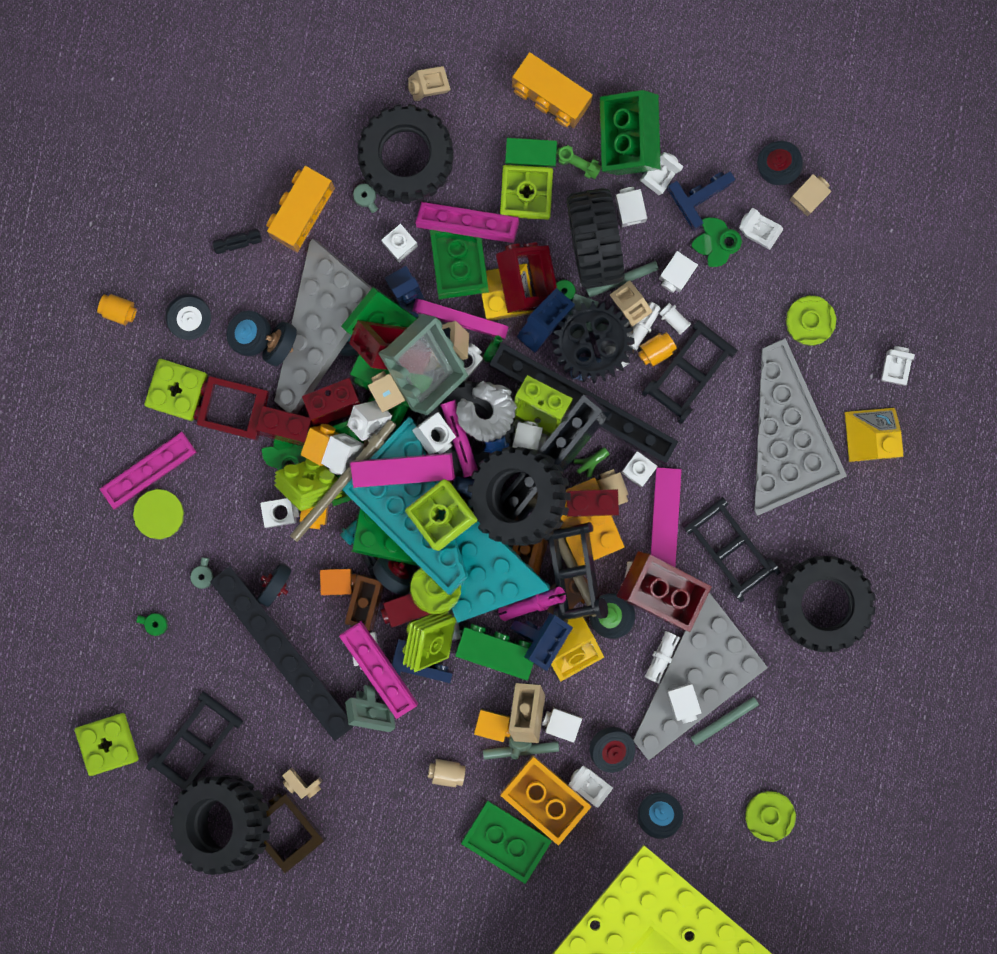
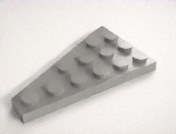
(324, 302)
(792, 440)
(713, 660)

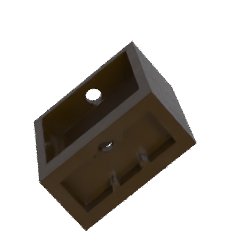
(316, 840)

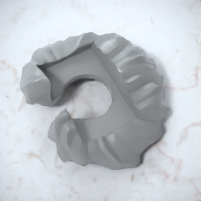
(502, 415)

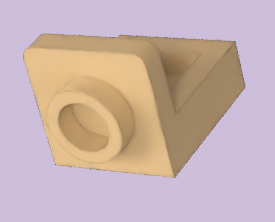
(295, 784)

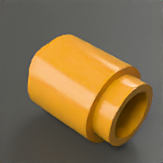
(117, 309)
(657, 349)

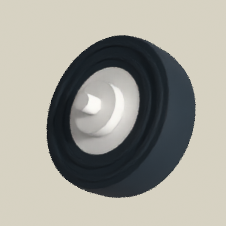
(188, 317)

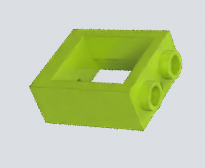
(541, 402)

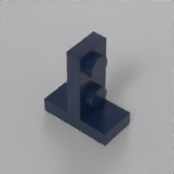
(698, 196)
(405, 289)
(545, 320)
(545, 639)
(438, 672)

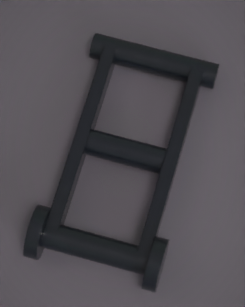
(683, 411)
(768, 565)
(598, 605)
(157, 761)

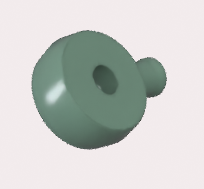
(367, 201)
(202, 569)
(518, 747)

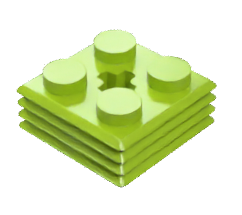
(538, 180)
(162, 399)
(305, 483)
(425, 514)
(428, 640)
(120, 753)

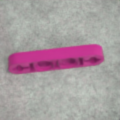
(465, 320)

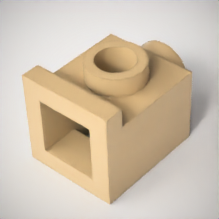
(631, 303)

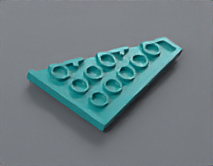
(387, 509)
(494, 575)

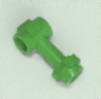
(566, 156)

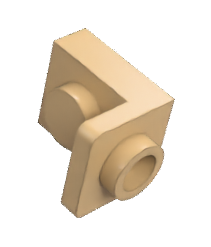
(428, 83)

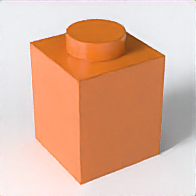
(337, 581)

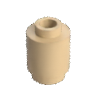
(611, 480)
(446, 773)

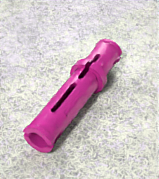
(449, 410)
(537, 602)

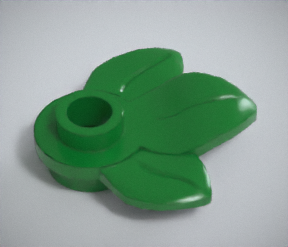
(712, 242)
(282, 453)

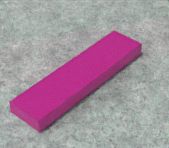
(467, 222)
(148, 470)
(402, 470)
(666, 514)
(378, 669)

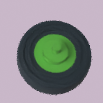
(619, 619)

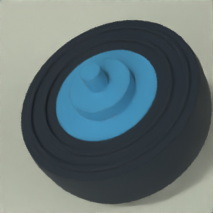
(248, 333)
(660, 815)

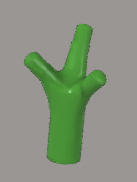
(590, 462)

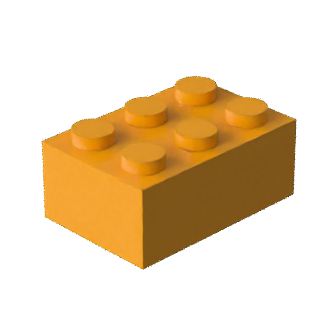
(551, 91)
(300, 208)
(604, 537)
(545, 800)

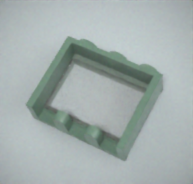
(424, 364)

